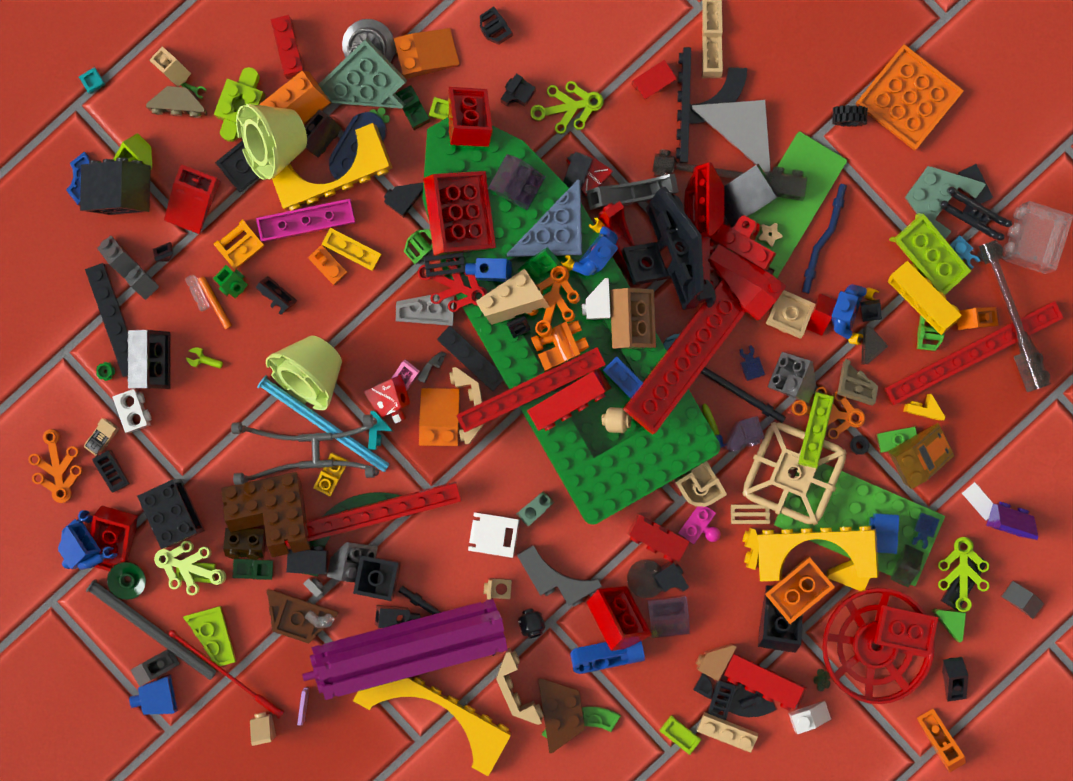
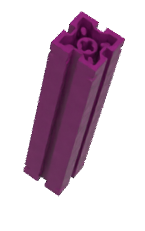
(407, 649)

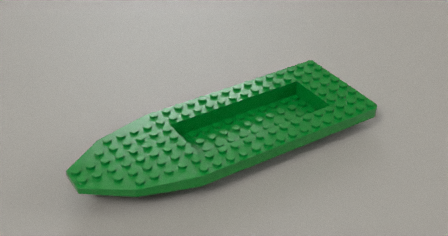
(596, 466)

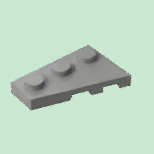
(424, 311)

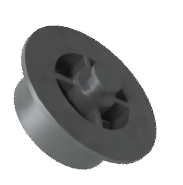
(373, 30)

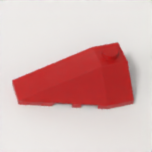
(751, 284)

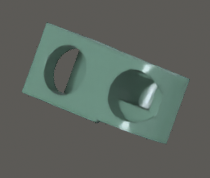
(535, 508)

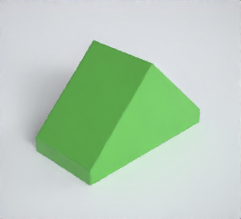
(953, 621)

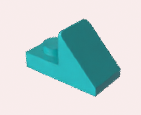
(375, 438)

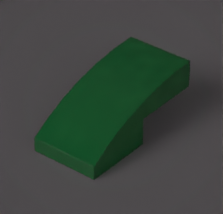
(413, 109)
(252, 569)

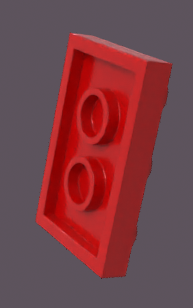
(906, 630)

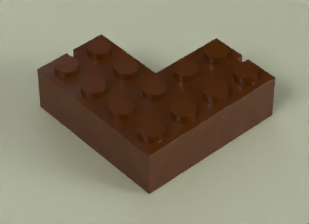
(273, 503)

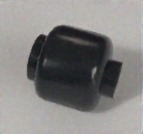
(531, 623)

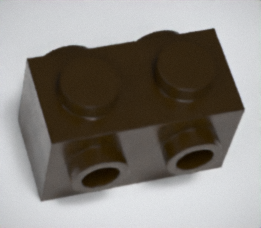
(245, 543)

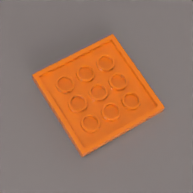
(909, 97)

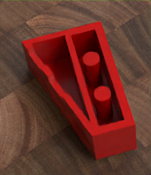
(657, 538)

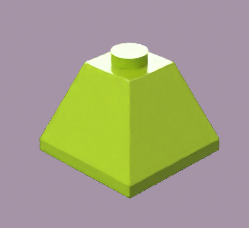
(135, 149)

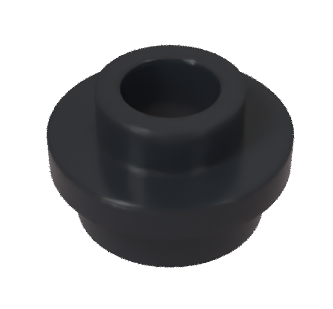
(865, 447)

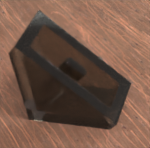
(871, 345)
(907, 566)

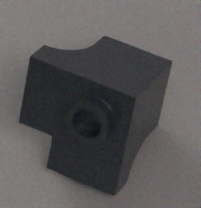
(518, 91)
(670, 576)

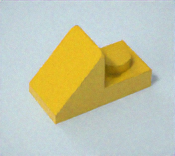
(930, 409)

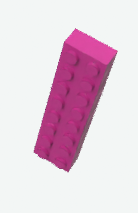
(305, 220)

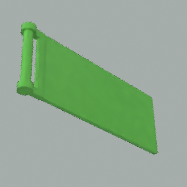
(794, 216)

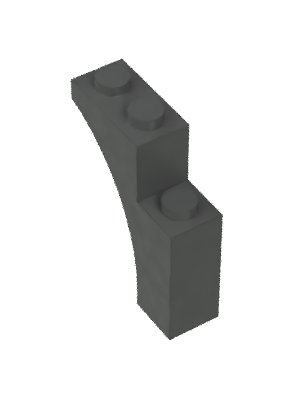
(630, 192)
(547, 578)

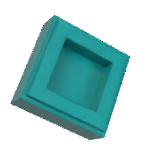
(92, 80)

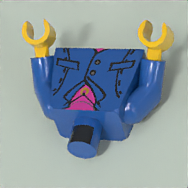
(597, 254)
(846, 311)

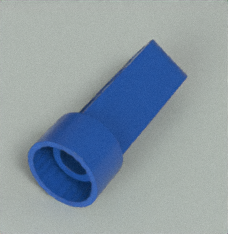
(600, 657)

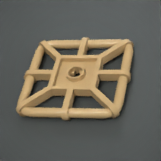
(782, 478)

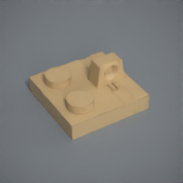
(790, 314)

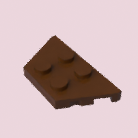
(289, 616)
(561, 713)

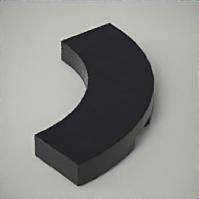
(729, 92)

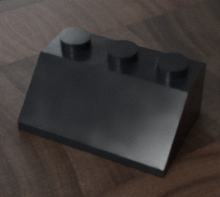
(148, 359)

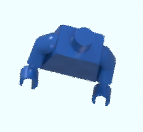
(79, 547)

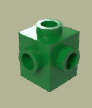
(230, 281)

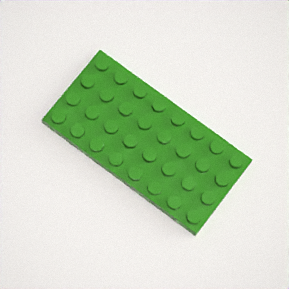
(852, 507)

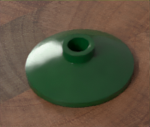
(122, 588)

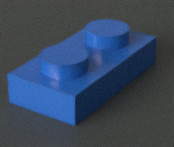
(623, 377)

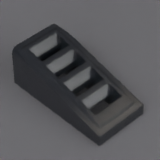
(101, 468)
(726, 685)

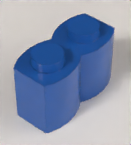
(886, 532)

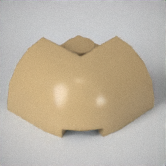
(700, 486)

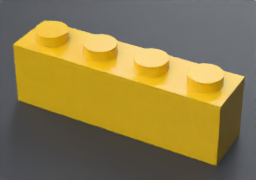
(924, 297)

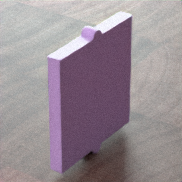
(303, 706)

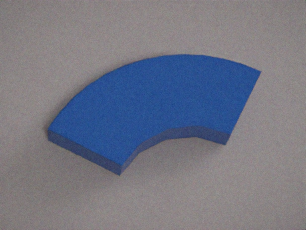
(74, 188)

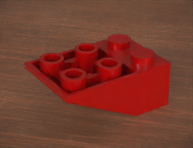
(191, 199)

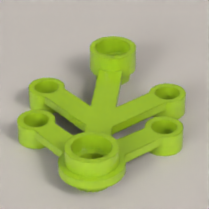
(570, 106)
(964, 571)

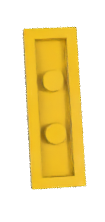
(351, 249)

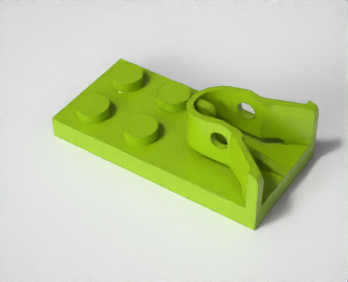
(931, 254)

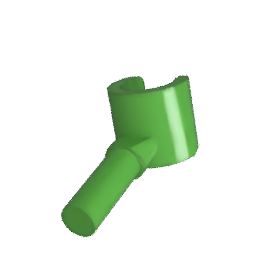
(194, 89)

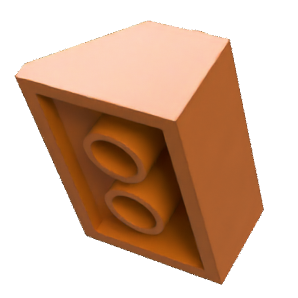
(301, 95)

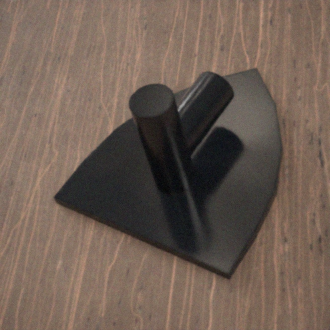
(750, 704)

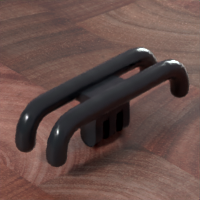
(974, 213)

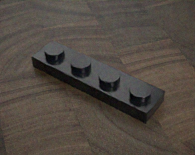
(470, 358)

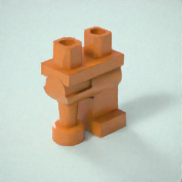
(565, 345)

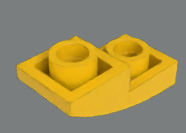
(330, 476)
(751, 541)

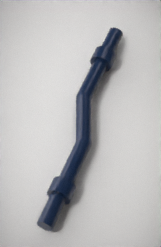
(810, 273)

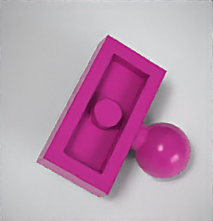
(698, 524)

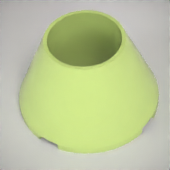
(270, 137)
(307, 370)

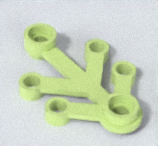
(186, 566)

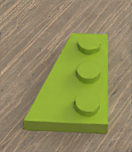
(213, 634)

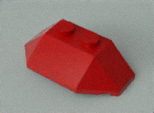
(705, 199)

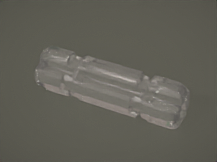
(197, 293)

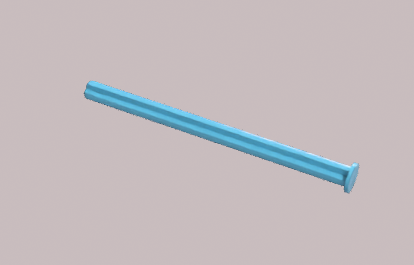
(322, 423)

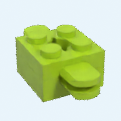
(233, 97)

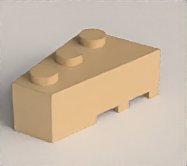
(512, 298)

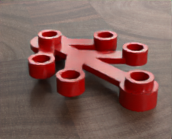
(456, 286)

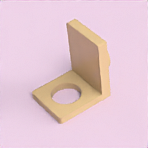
(490, 588)

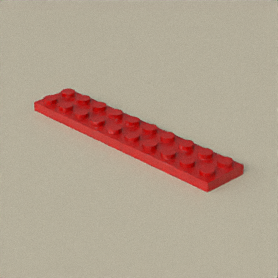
(685, 359)

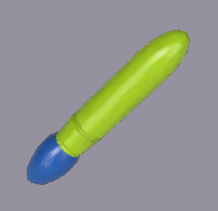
(710, 419)

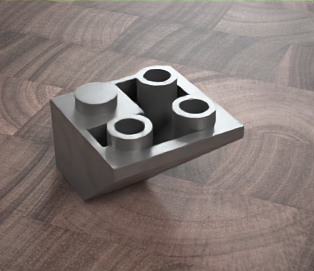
(793, 377)
(345, 561)

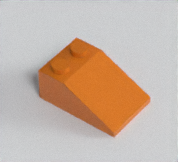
(426, 52)
(438, 417)
(799, 590)

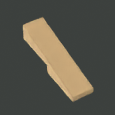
(712, 39)

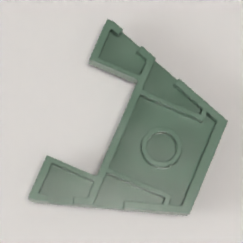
(932, 188)

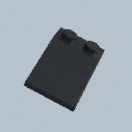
(776, 631)

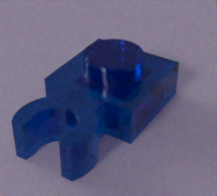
(752, 366)
(926, 526)

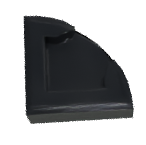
(704, 686)

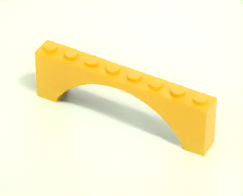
(485, 737)

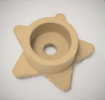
(765, 234)

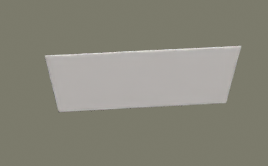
(978, 500)

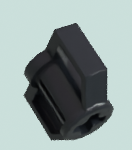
(494, 26)

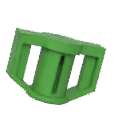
(420, 244)
(922, 335)

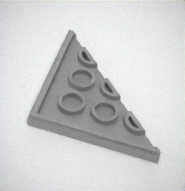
(742, 125)

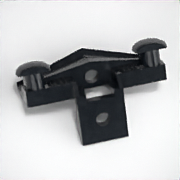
(686, 268)

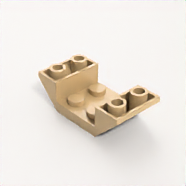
(460, 380)
(529, 711)

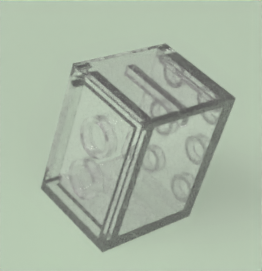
(1037, 237)

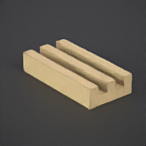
(733, 514)

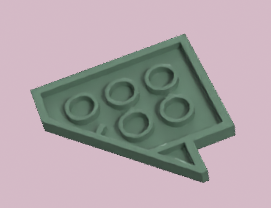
(364, 79)

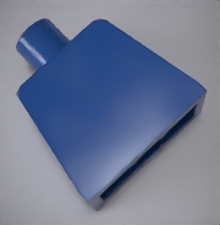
(499, 269)
(156, 697)

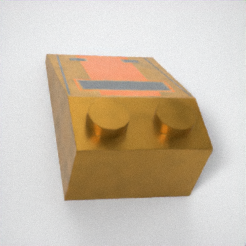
(921, 456)

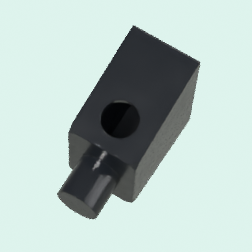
(387, 615)

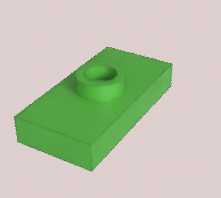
(891, 439)

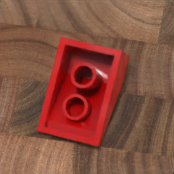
(469, 117)
(115, 530)

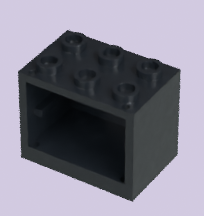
(115, 187)
(170, 513)

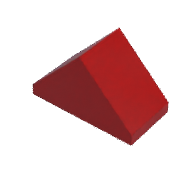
(821, 314)

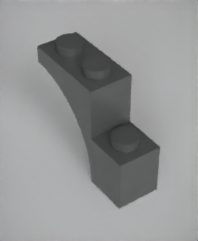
(127, 267)

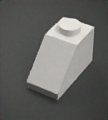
(598, 302)
(809, 717)

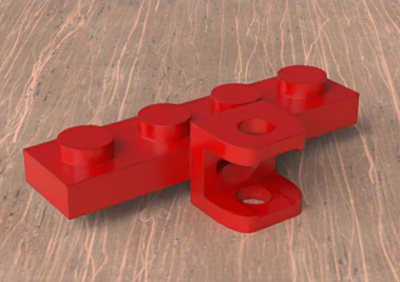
(742, 242)

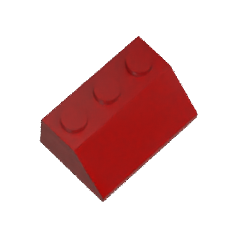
(618, 617)

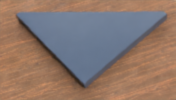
(556, 229)

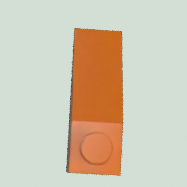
(941, 740)

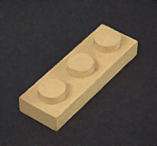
(727, 732)

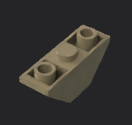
(177, 101)

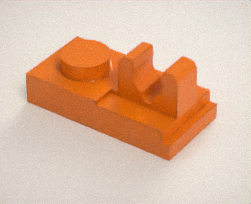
(327, 265)

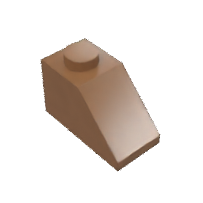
(715, 661)

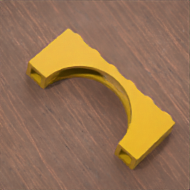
(369, 161)
(859, 545)

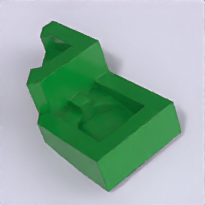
(540, 263)

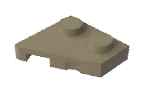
(856, 385)

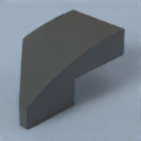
(436, 361)

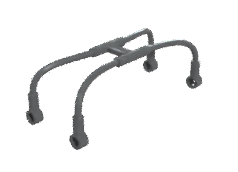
(370, 471)

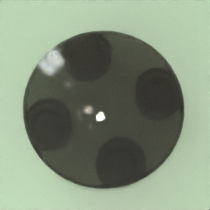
(641, 580)

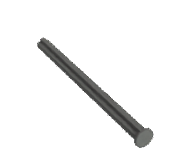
(150, 629)

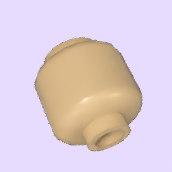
(616, 420)

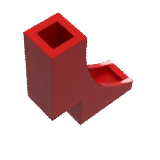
(614, 219)

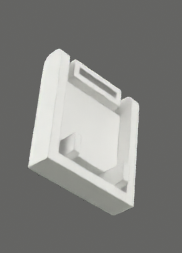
(490, 534)

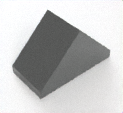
(1023, 599)

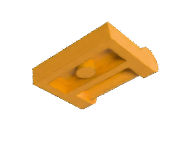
(243, 249)

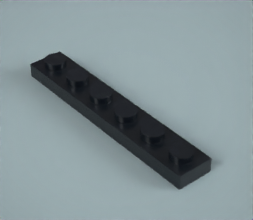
(684, 97)
(110, 313)

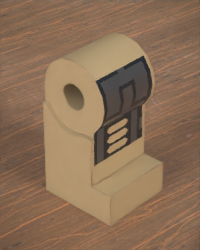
(101, 437)

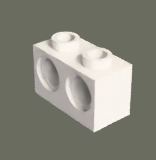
(126, 413)

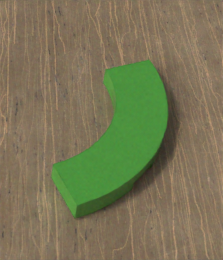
(598, 717)

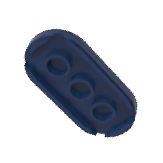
(346, 149)

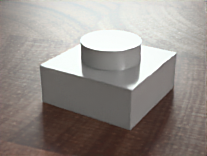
(314, 586)

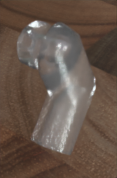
(319, 622)

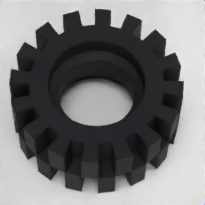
(849, 115)

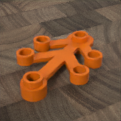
(553, 298)
(835, 414)
(56, 468)

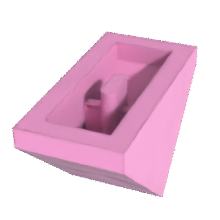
(408, 372)

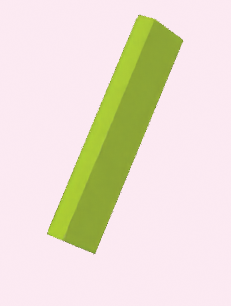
(816, 430)

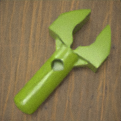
(203, 359)

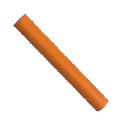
(214, 302)

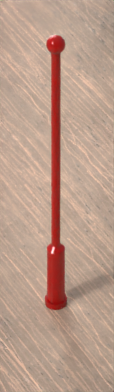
(257, 697)

